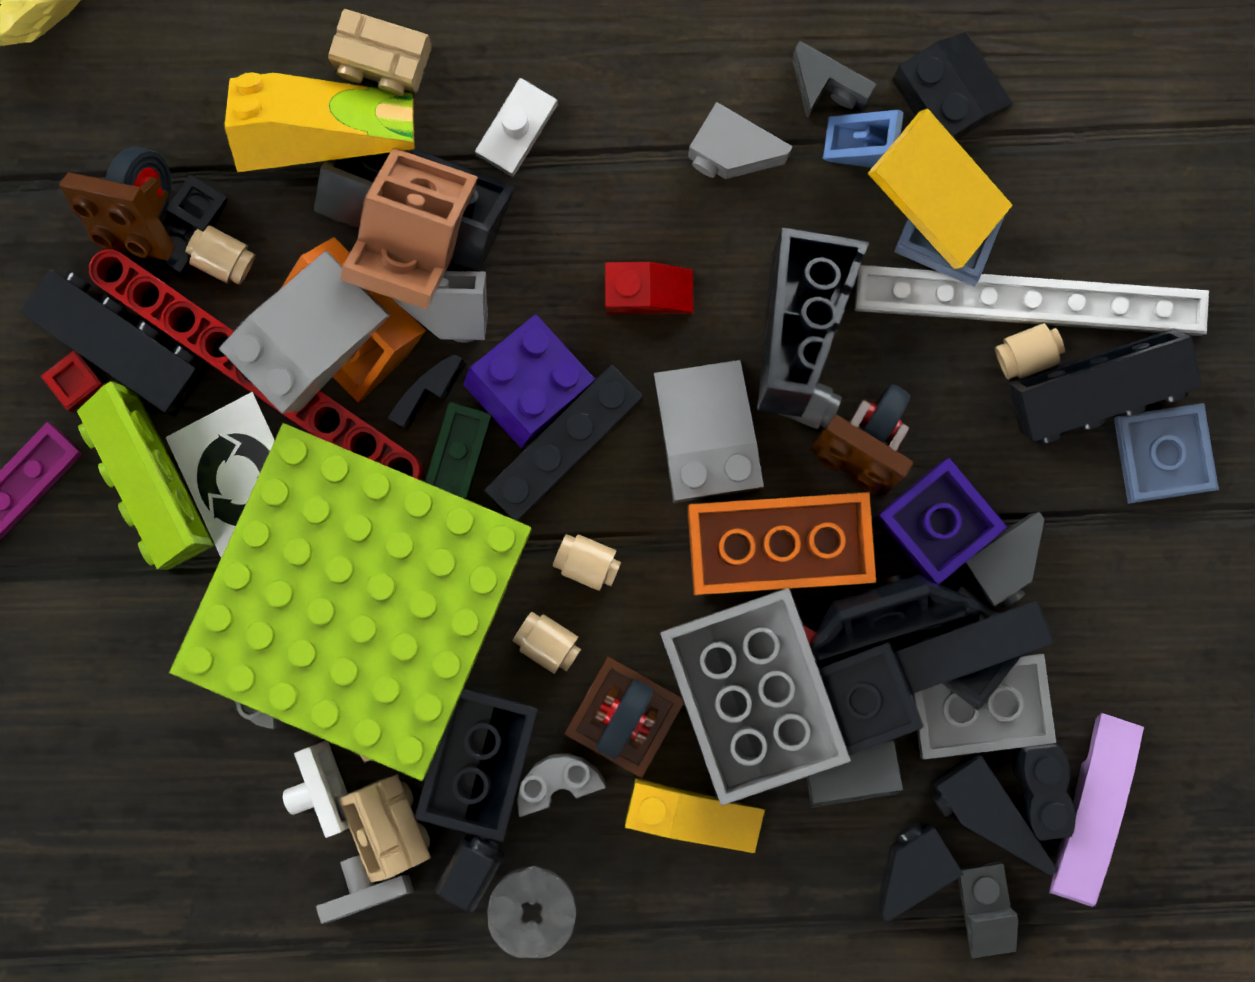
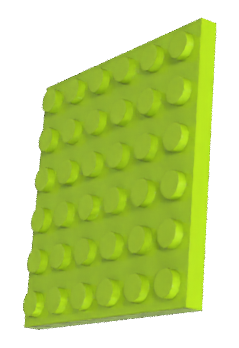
(352, 601)

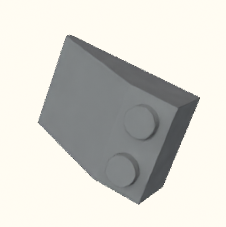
(304, 334)
(708, 431)

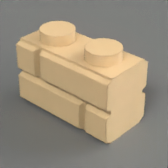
(379, 52)
(385, 828)

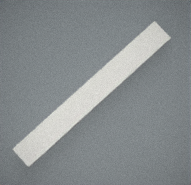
(1032, 301)

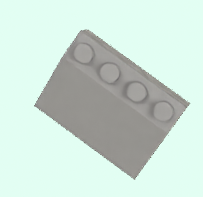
(755, 696)

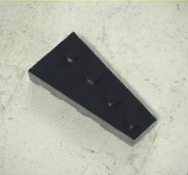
(804, 308)

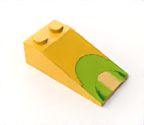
(307, 120)

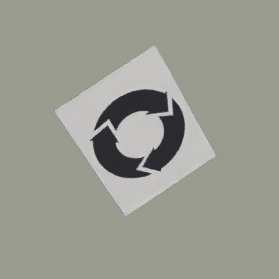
(222, 462)

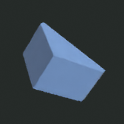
(861, 137)

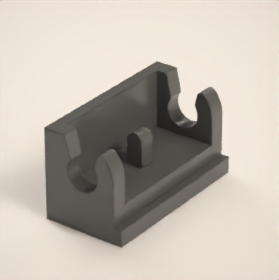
(866, 776)

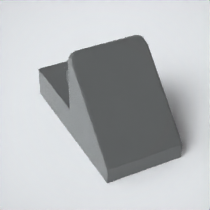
(819, 73)
(987, 910)

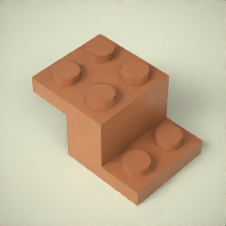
(409, 228)

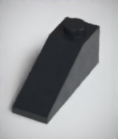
(981, 804)

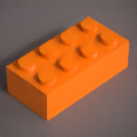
(781, 543)

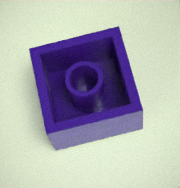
(527, 381)
(940, 522)

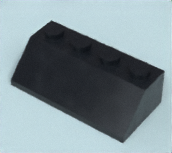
(347, 181)

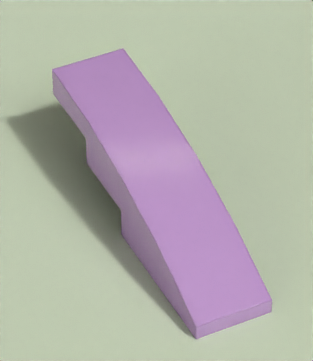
(1099, 809)

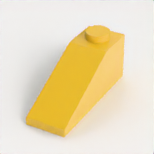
(693, 817)

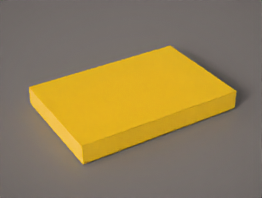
(940, 189)

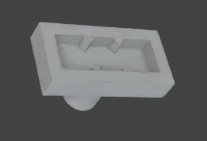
(362, 892)

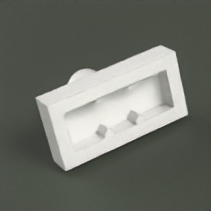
(516, 127)
(320, 788)

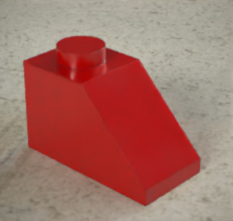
(647, 288)

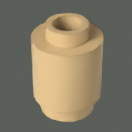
(220, 255)
(1030, 351)
(587, 561)
(547, 643)

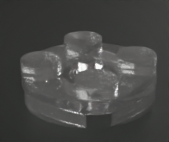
(530, 938)

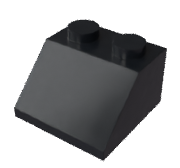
(952, 84)

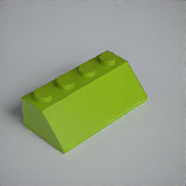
(143, 476)

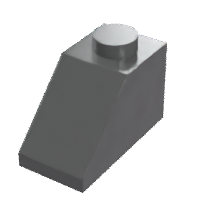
(1006, 562)

